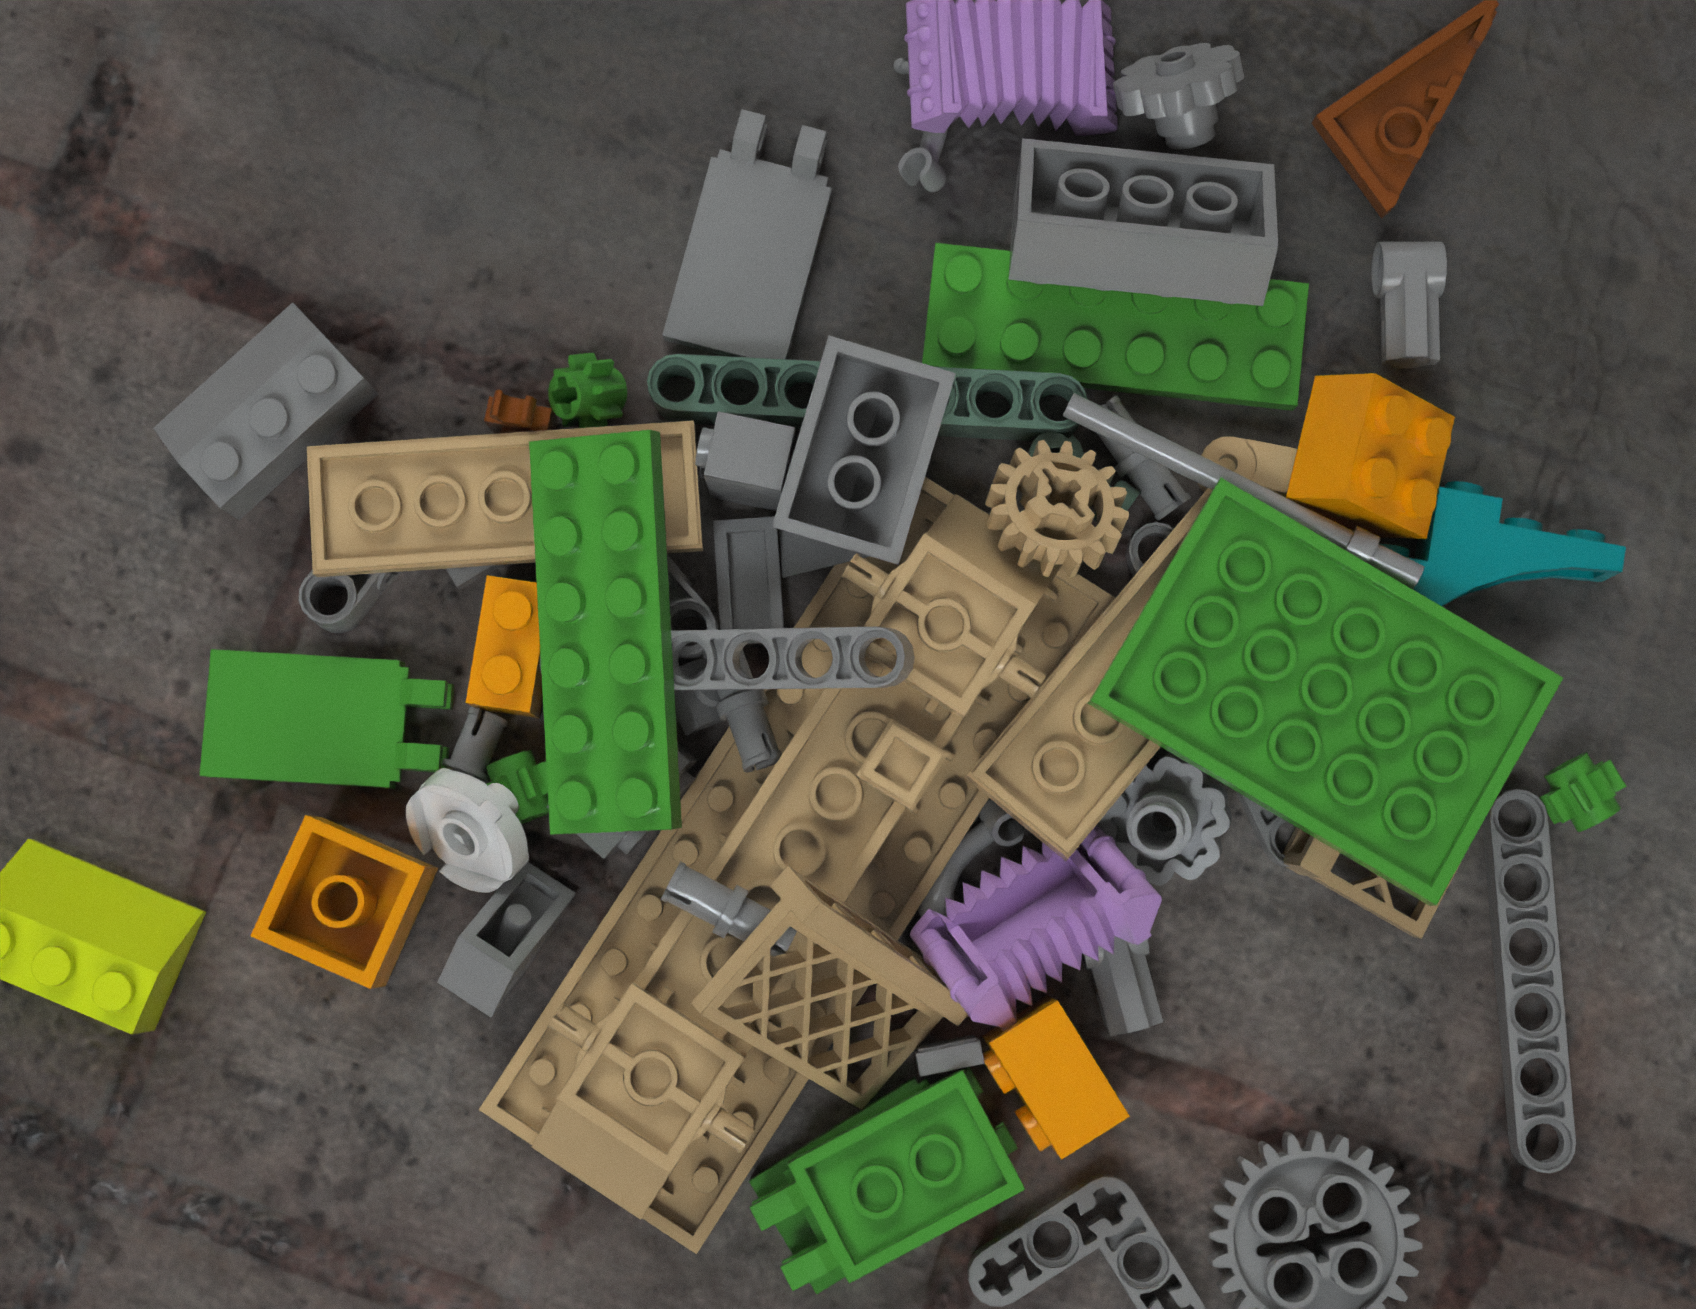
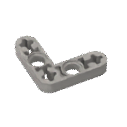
(1110, 1237)

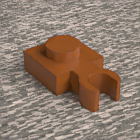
(514, 415)

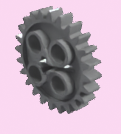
(1302, 1179)

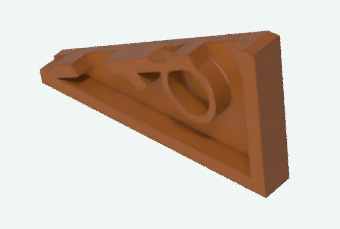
(1390, 117)

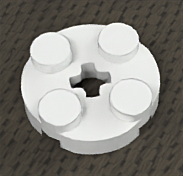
(468, 829)

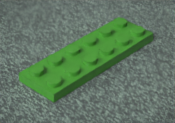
(1115, 336)
(605, 633)

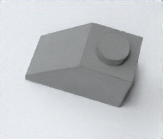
(505, 938)

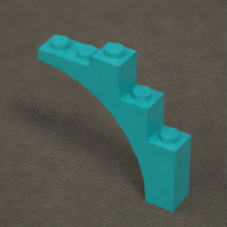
(1475, 552)

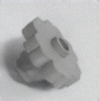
(1180, 90)
(1195, 808)

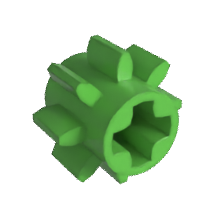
(587, 391)
(525, 781)
(1582, 792)

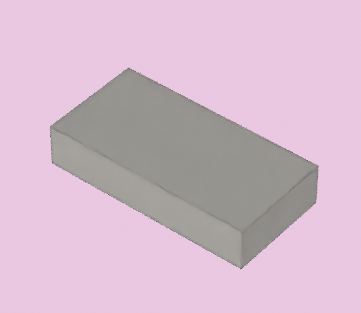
(748, 574)

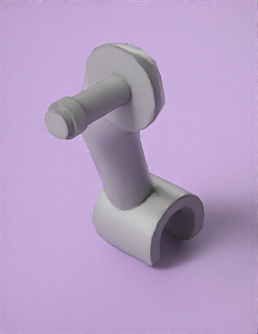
(923, 161)
(975, 841)

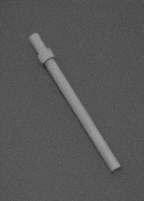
(1207, 473)

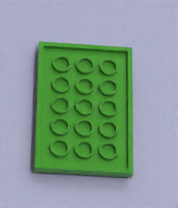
(1326, 692)

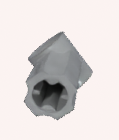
(1409, 285)
(1124, 987)

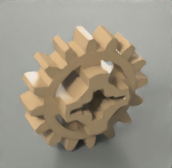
(1057, 513)

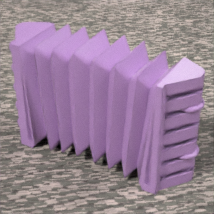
(1011, 58)
(1033, 923)

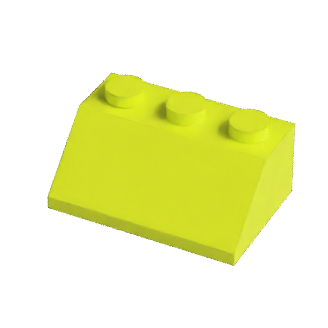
(91, 937)

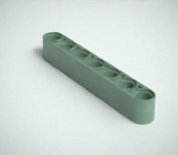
(777, 376)

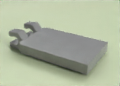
(751, 247)

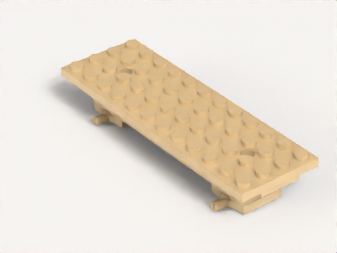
(620, 1064)

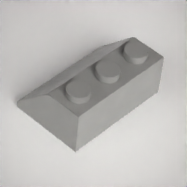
(262, 411)
(863, 449)

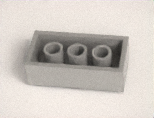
(1143, 222)

